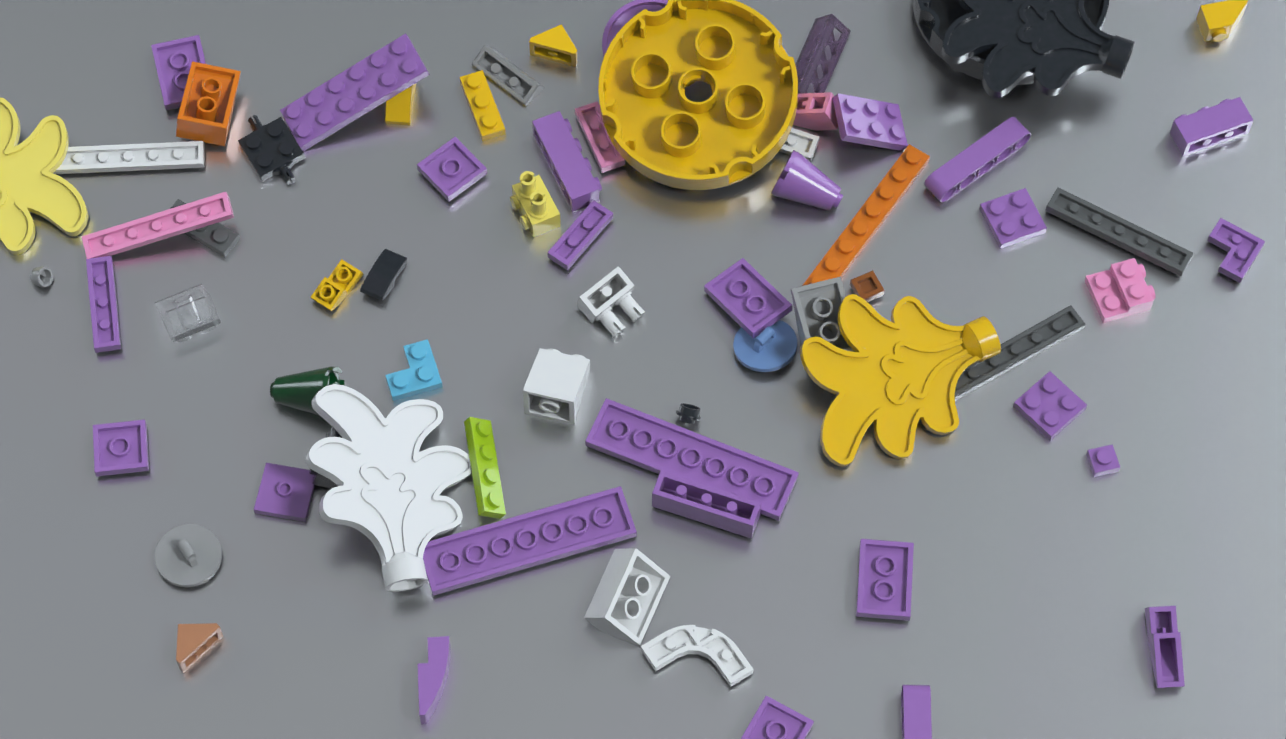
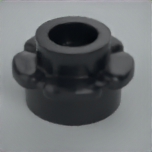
(688, 413)

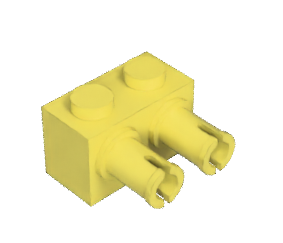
(534, 204)

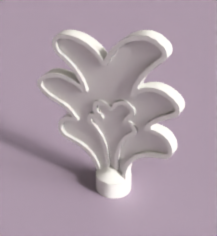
(384, 479)

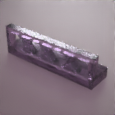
(814, 53)

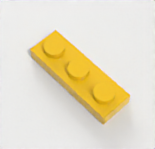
(482, 105)

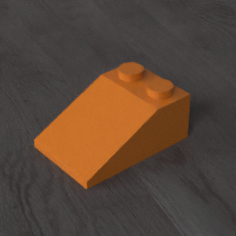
(207, 103)

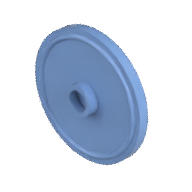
(769, 350)

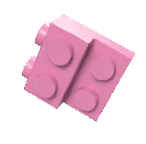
(1120, 290)

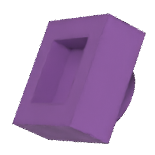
(1103, 460)

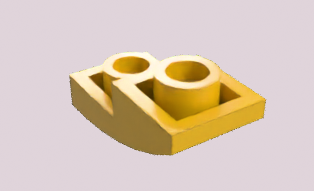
(337, 286)

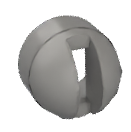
(44, 272)

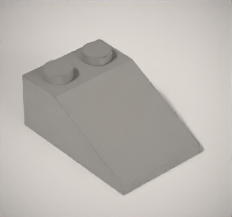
(817, 311)

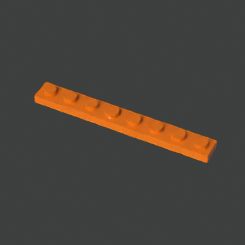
(870, 216)

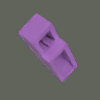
(1165, 646)
(433, 676)

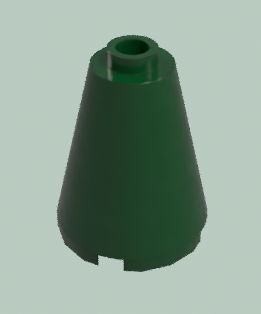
(300, 388)

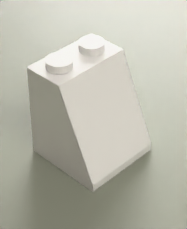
(556, 385)

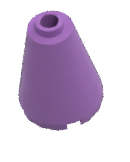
(806, 184)

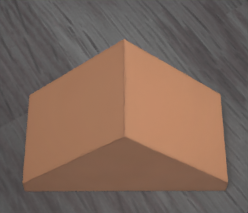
(194, 642)

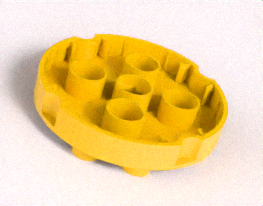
(708, 140)

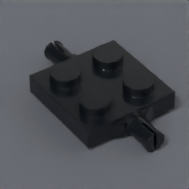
(271, 149)

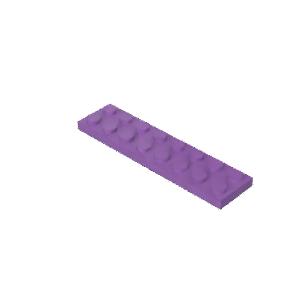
(681, 452)
(528, 540)

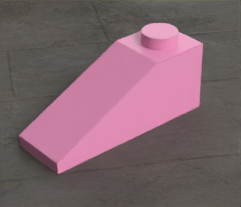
(816, 111)

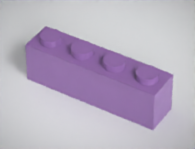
(566, 160)
(706, 504)

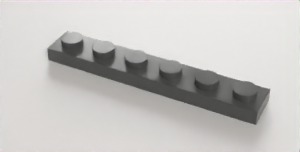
(1119, 231)

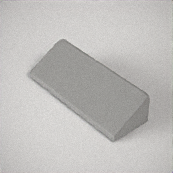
(507, 75)

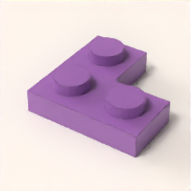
(1241, 248)

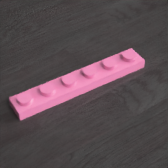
(158, 226)

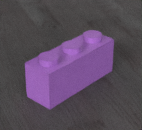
(1211, 126)

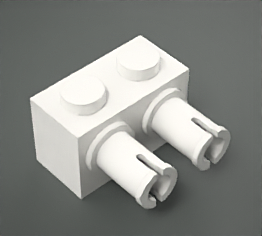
(604, 295)

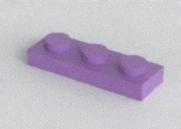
(580, 235)

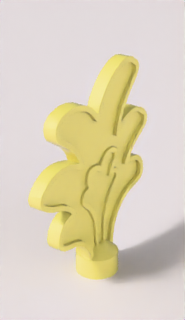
(29, 181)

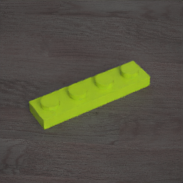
(484, 468)

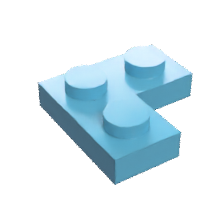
(419, 377)

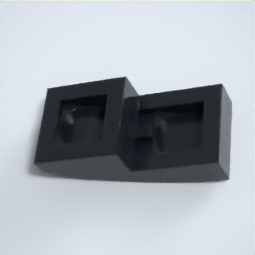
(383, 274)

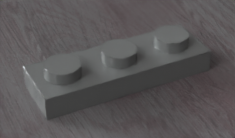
(214, 236)

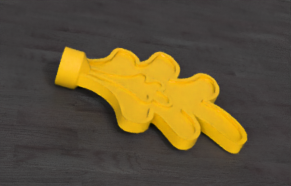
(894, 377)

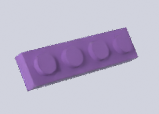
(103, 304)

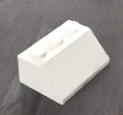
(627, 596)

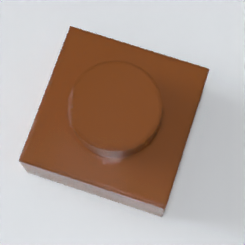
(867, 286)

